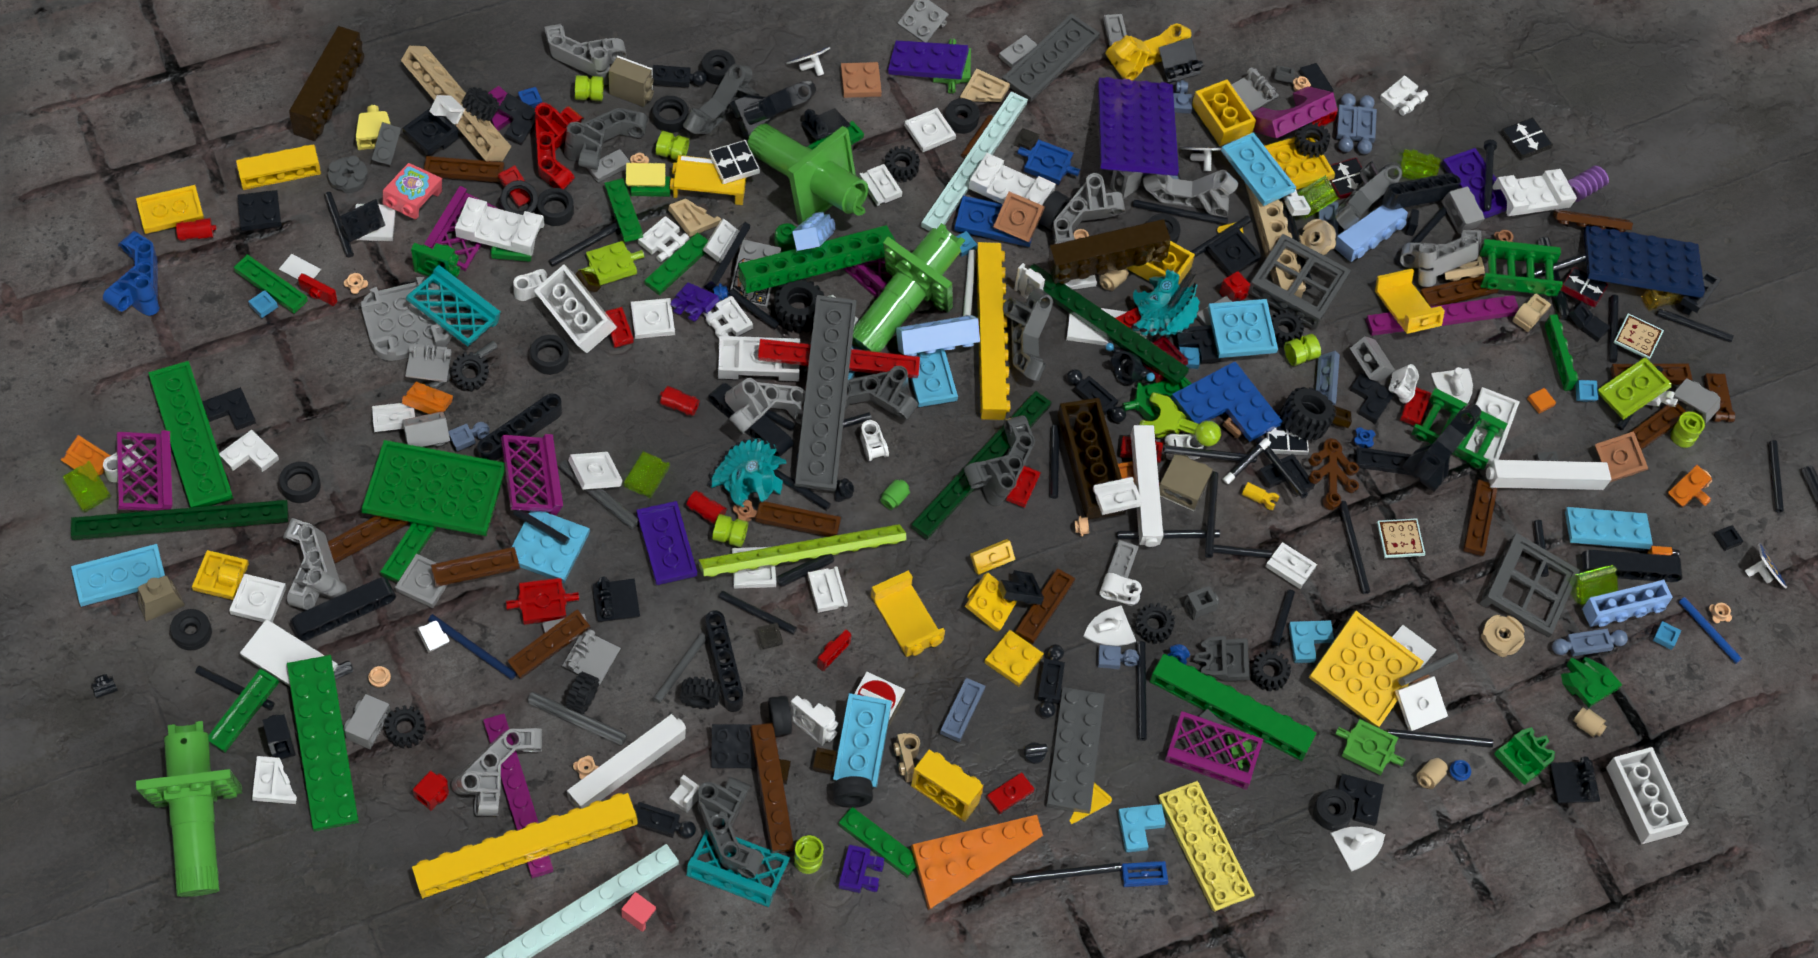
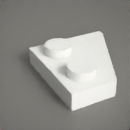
(271, 782)

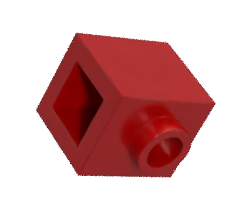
(1235, 287)
(431, 790)

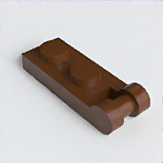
(1718, 384)

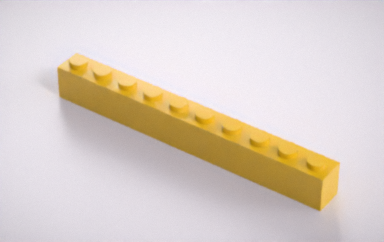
(991, 331)
(524, 845)

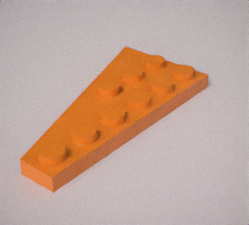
(961, 858)

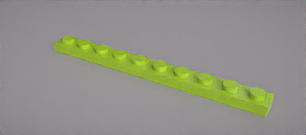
(806, 549)

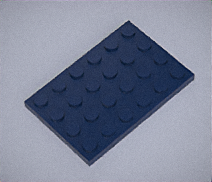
(1643, 261)

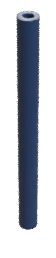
(474, 648)

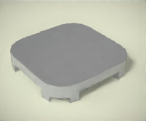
(397, 323)

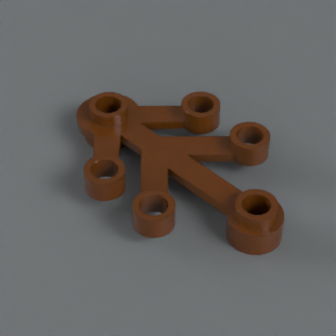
(1333, 450)

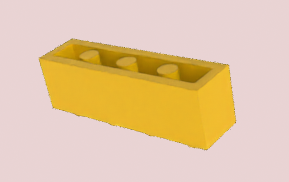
(278, 167)

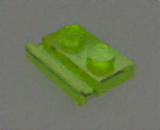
(1318, 195)
(646, 474)
(86, 486)
(1596, 583)

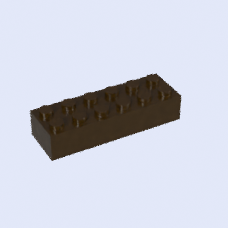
(326, 83)
(1109, 251)
(1088, 451)

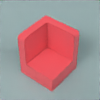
(638, 911)

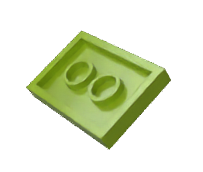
(1634, 388)

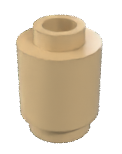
(1113, 279)
(1590, 722)
(1432, 773)

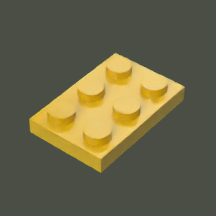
(169, 207)

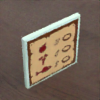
(1638, 336)
(1401, 538)

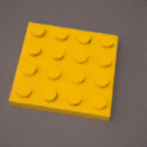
(1365, 669)

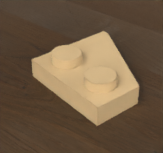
(985, 88)
(692, 218)
(1471, 269)

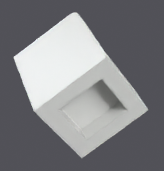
(447, 106)
(432, 636)
(685, 795)

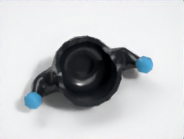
(1128, 366)

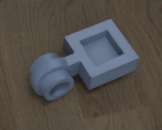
(1182, 101)
(464, 437)
(1111, 657)

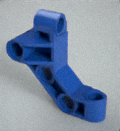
(140, 283)

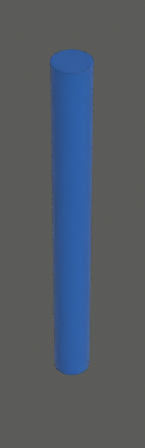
(1710, 630)

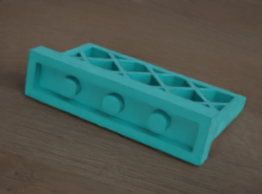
(463, 296)
(735, 882)

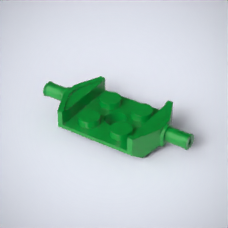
(1145, 406)

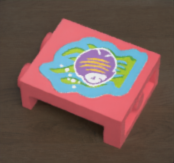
(411, 190)

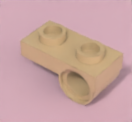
(1531, 312)
(906, 766)

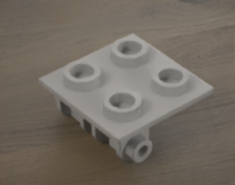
(923, 19)
(1254, 90)
(428, 363)
(591, 655)

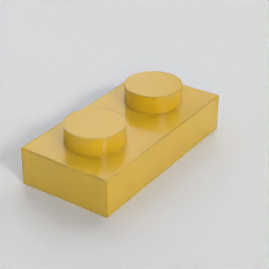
(992, 556)

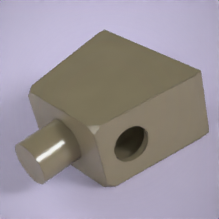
(158, 597)

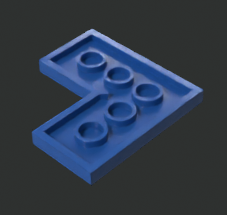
(978, 219)
(1232, 393)

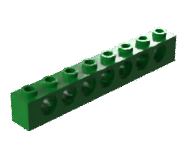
(805, 263)

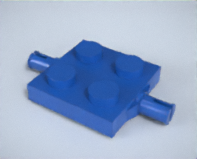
(1048, 161)

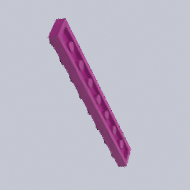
(1454, 314)
(517, 791)

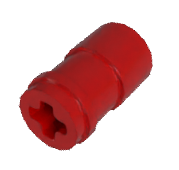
(195, 229)
(680, 401)
(706, 507)

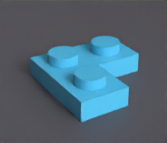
(1305, 634)
(1135, 822)

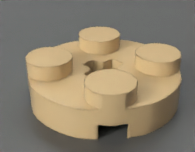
(1324, 230)
(1501, 645)

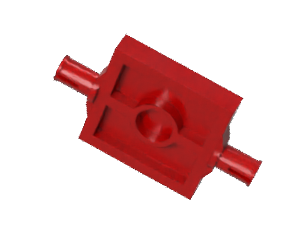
(542, 600)

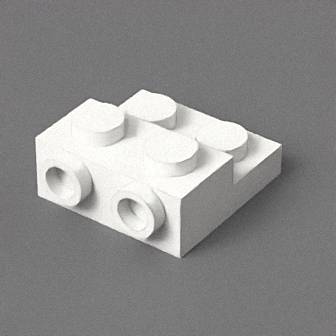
(816, 721)

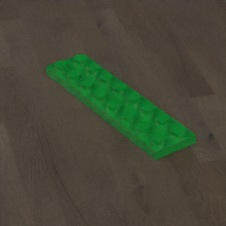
(190, 435)
(322, 743)

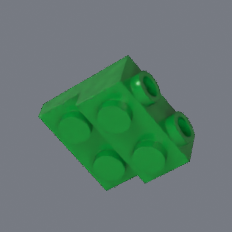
(427, 259)

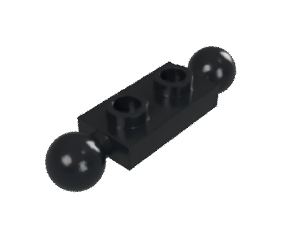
(677, 76)
(1090, 389)
(1051, 681)
(662, 821)

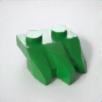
(1589, 680)
(1526, 755)

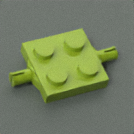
(612, 262)

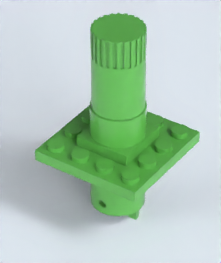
(816, 176)
(914, 279)
(191, 796)

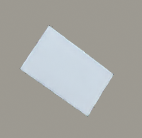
(295, 266)

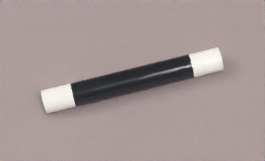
(1246, 461)

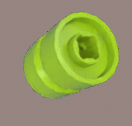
(589, 88)
(671, 145)
(1301, 349)
(1687, 429)
(730, 530)
(808, 854)

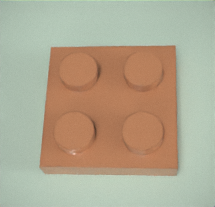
(861, 79)
(1019, 216)
(1622, 456)

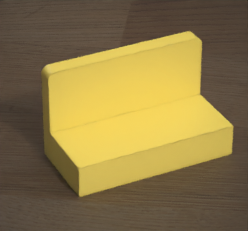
(645, 174)

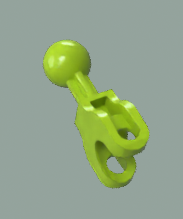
(1174, 421)

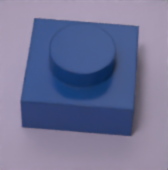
(530, 97)

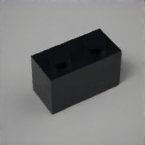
(279, 737)

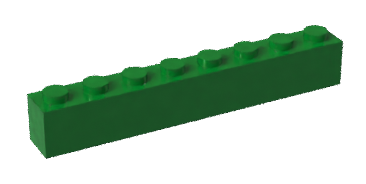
(1233, 707)

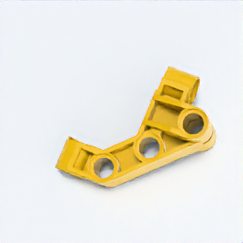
(1133, 55)

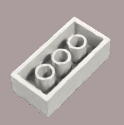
(575, 308)
(1647, 795)

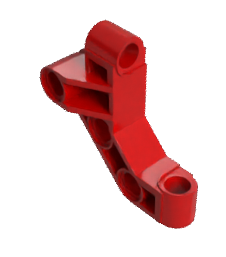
(552, 129)

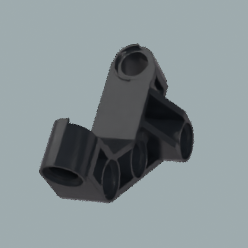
(760, 109)
(1433, 460)

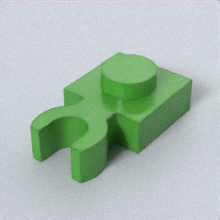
(1236, 751)

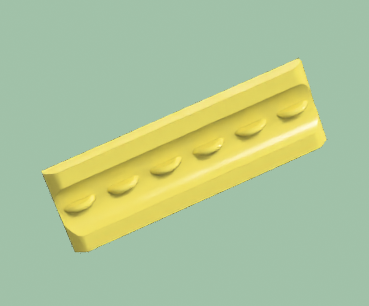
(1205, 846)

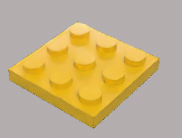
(1297, 167)

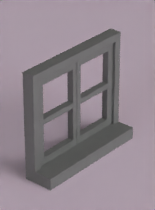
(1286, 300)
(1505, 570)

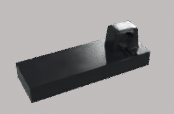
(1695, 303)

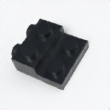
(431, 132)

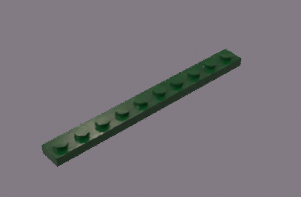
(1113, 329)
(959, 487)
(179, 519)

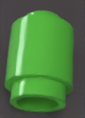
(895, 494)

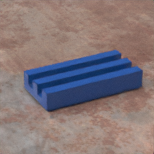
(1144, 874)

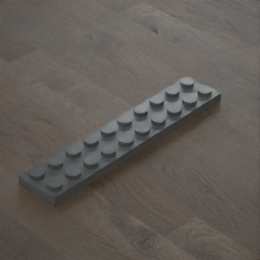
(825, 393)

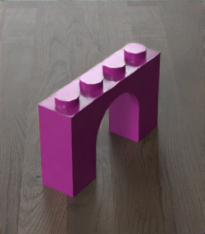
(1310, 106)

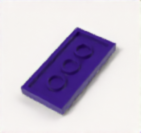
(928, 59)
(1471, 170)
(666, 543)

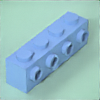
(813, 231)
(1370, 231)
(938, 335)
(1627, 603)

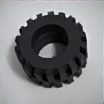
(792, 293)
(1307, 413)

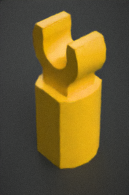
(1260, 495)

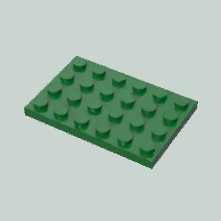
(434, 488)

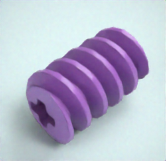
(1588, 182)

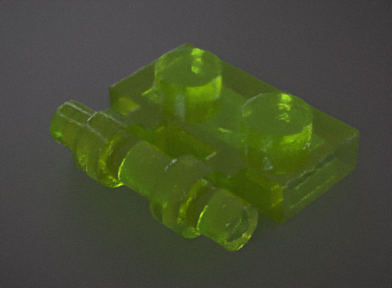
(1419, 165)

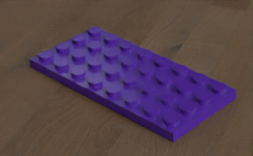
(1137, 126)

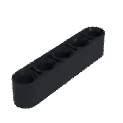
(1420, 191)
(522, 420)
(762, 428)
(1635, 565)
(343, 609)
(728, 669)

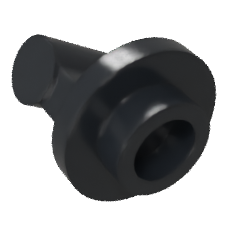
(844, 490)
(103, 685)
(1035, 752)

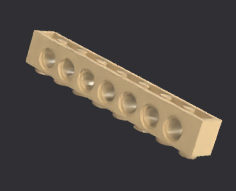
(438, 81)
(1271, 226)

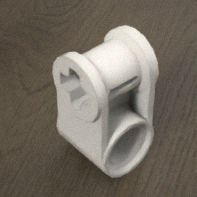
(526, 284)
(1404, 382)
(1184, 440)
(873, 444)
(111, 463)
(1119, 589)

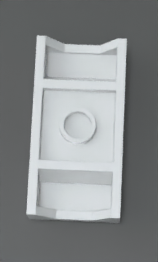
(996, 180)
(1536, 193)
(498, 227)
(740, 357)

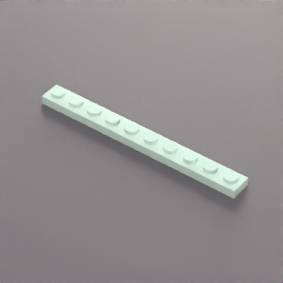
(987, 143)
(589, 905)

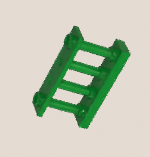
(1520, 252)
(1491, 424)

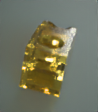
(1657, 298)

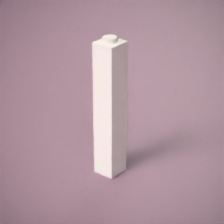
(1548, 474)
(1147, 484)
(627, 762)

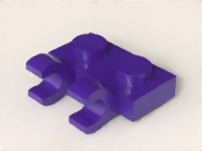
(697, 299)
(855, 867)

